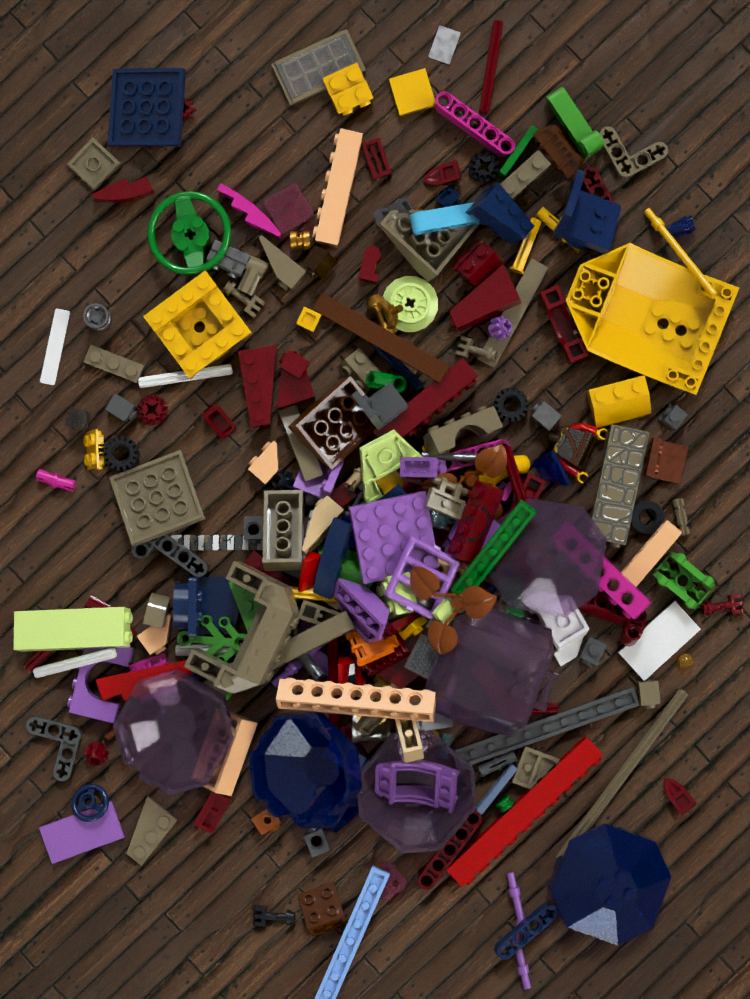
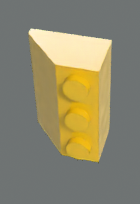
(619, 401)

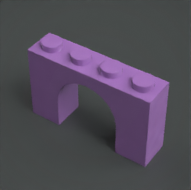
(84, 701)

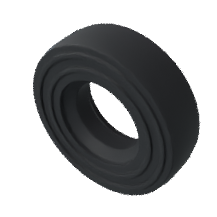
(658, 517)

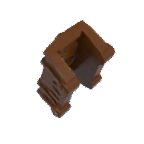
(559, 150)

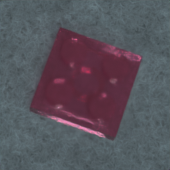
(288, 208)

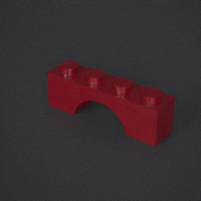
(558, 315)

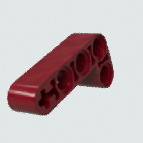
(608, 613)

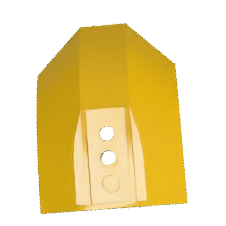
(624, 297)

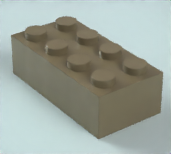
(283, 530)

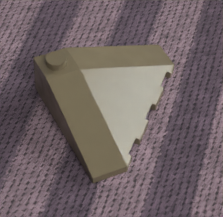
(428, 251)

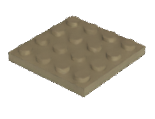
(157, 498)

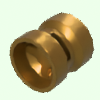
(300, 240)

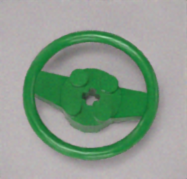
(188, 222)

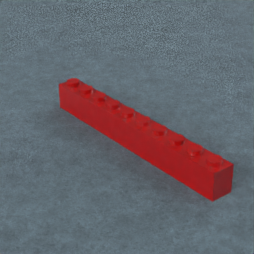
(524, 811)

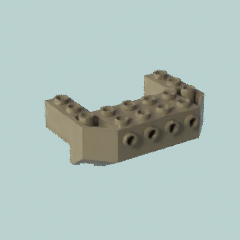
(264, 639)

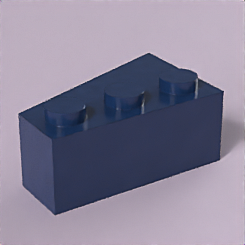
(501, 214)

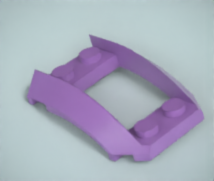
(442, 795)

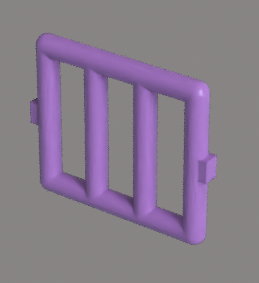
(407, 559)

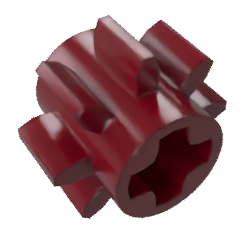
(188, 113)
(96, 753)

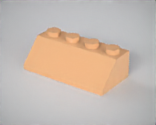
(229, 768)

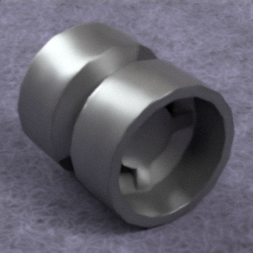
(97, 317)

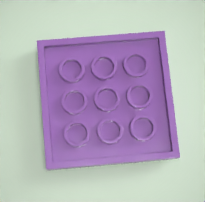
(383, 532)

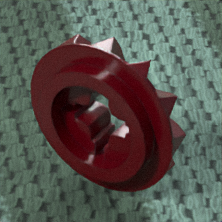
(152, 419)

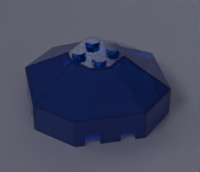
(305, 769)
(610, 884)

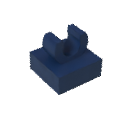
(447, 197)

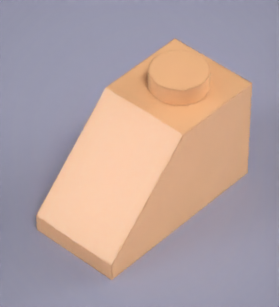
(155, 637)

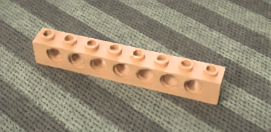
(363, 707)

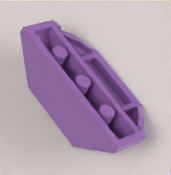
(364, 609)

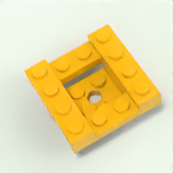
(184, 310)

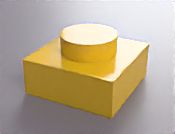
(308, 319)

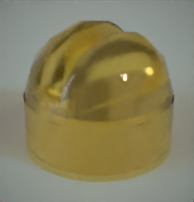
(685, 660)

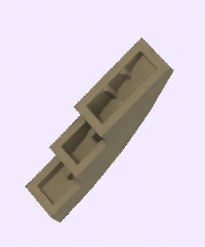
(305, 458)

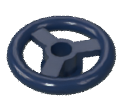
(83, 802)

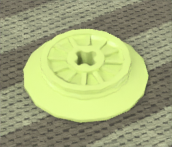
(424, 307)

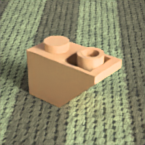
(266, 464)

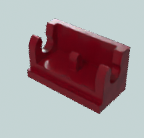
(212, 812)

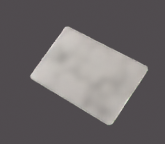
(444, 44)

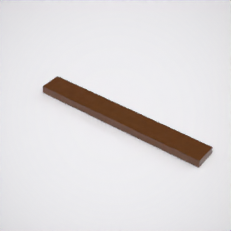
(381, 338)

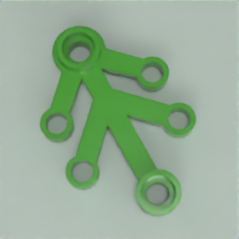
(218, 640)

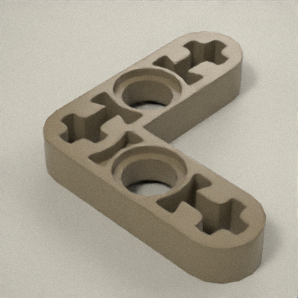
(630, 161)

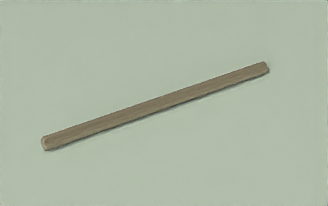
(627, 767)

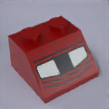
(349, 670)

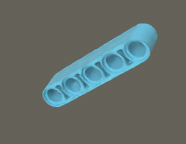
(442, 219)

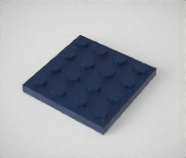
(147, 107)

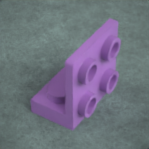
(320, 486)

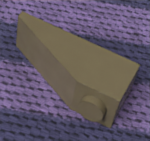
(285, 269)
(316, 612)

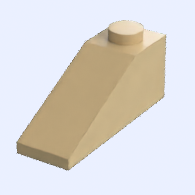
(320, 523)

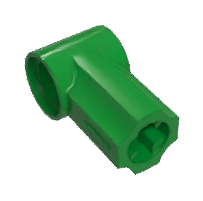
(378, 380)

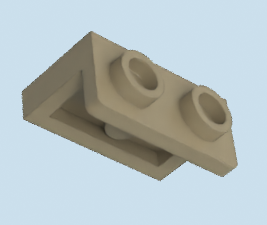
(358, 366)

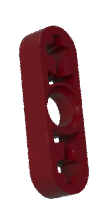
(586, 182)

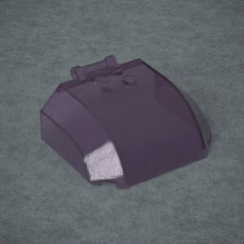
(494, 672)

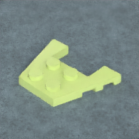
(380, 459)

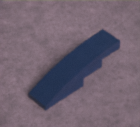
(331, 558)

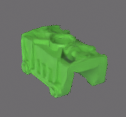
(692, 574)

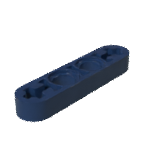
(528, 934)

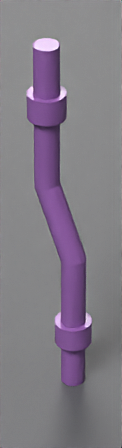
(514, 892)

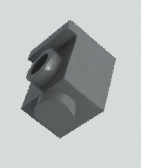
(672, 417)

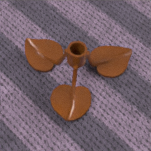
(488, 461)
(474, 600)

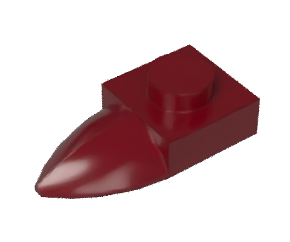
(443, 174)
(678, 796)

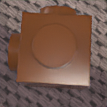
(266, 821)

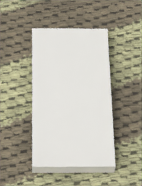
(660, 640)

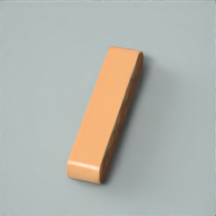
(649, 554)

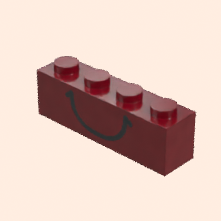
(475, 521)

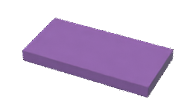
(72, 836)

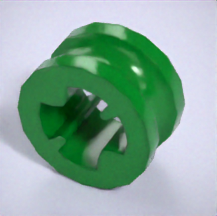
(504, 804)

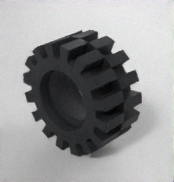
(522, 404)
(113, 445)

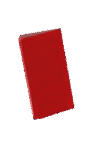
(309, 571)

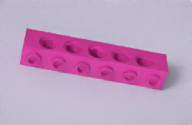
(639, 602)

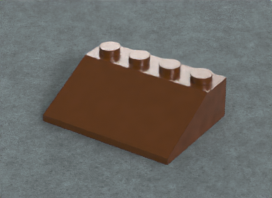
(333, 424)

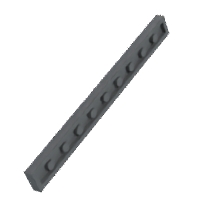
(550, 726)

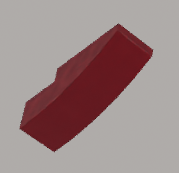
(124, 192)

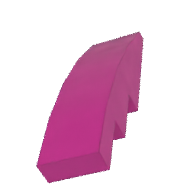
(254, 216)

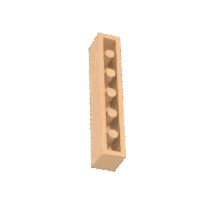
(338, 189)

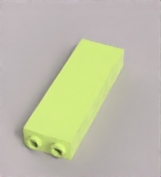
(72, 629)

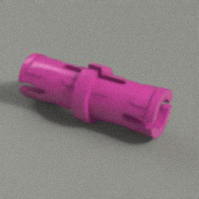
(56, 480)

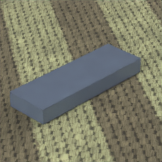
(496, 788)

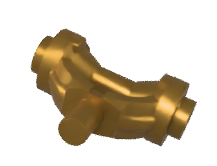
(377, 305)

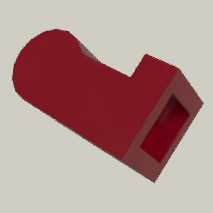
(371, 257)

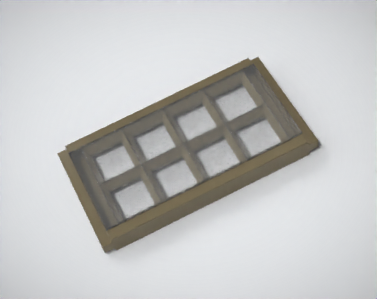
(303, 70)

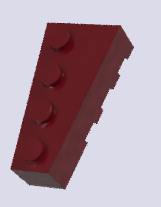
(258, 376)

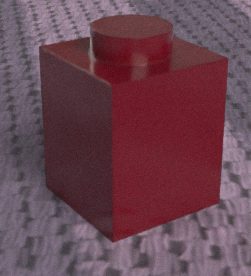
(293, 364)

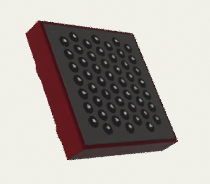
(421, 657)

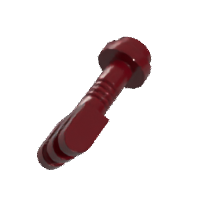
(708, 608)

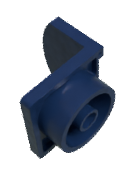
(587, 219)
(203, 597)

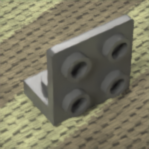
(382, 405)

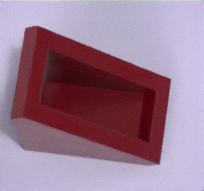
(219, 421)

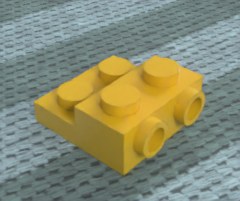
(348, 89)

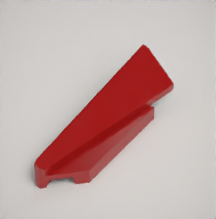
(125, 682)

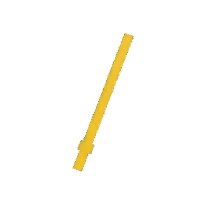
(659, 225)

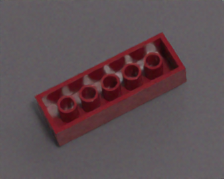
(431, 401)

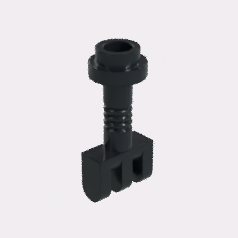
(289, 916)

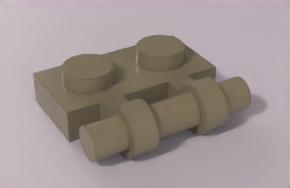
(445, 503)

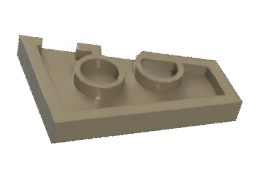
(150, 830)

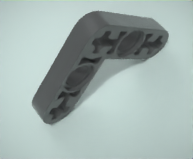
(66, 742)

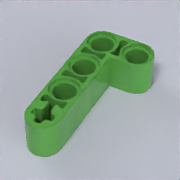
(585, 140)

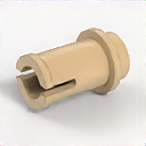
(354, 480)

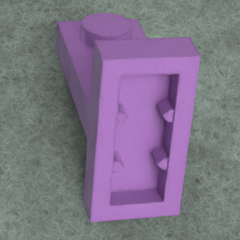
(421, 467)

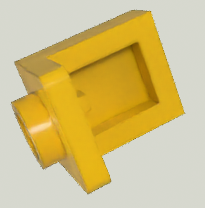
(414, 628)

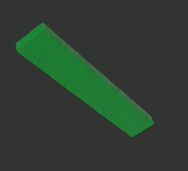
(495, 547)

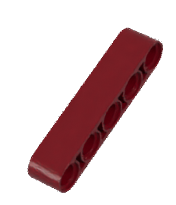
(445, 857)

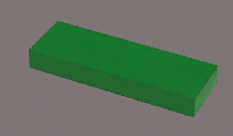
(517, 152)

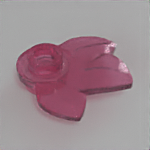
(390, 889)

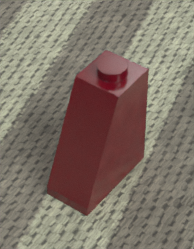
(294, 390)

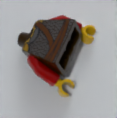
(574, 446)

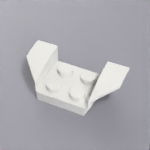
(566, 634)

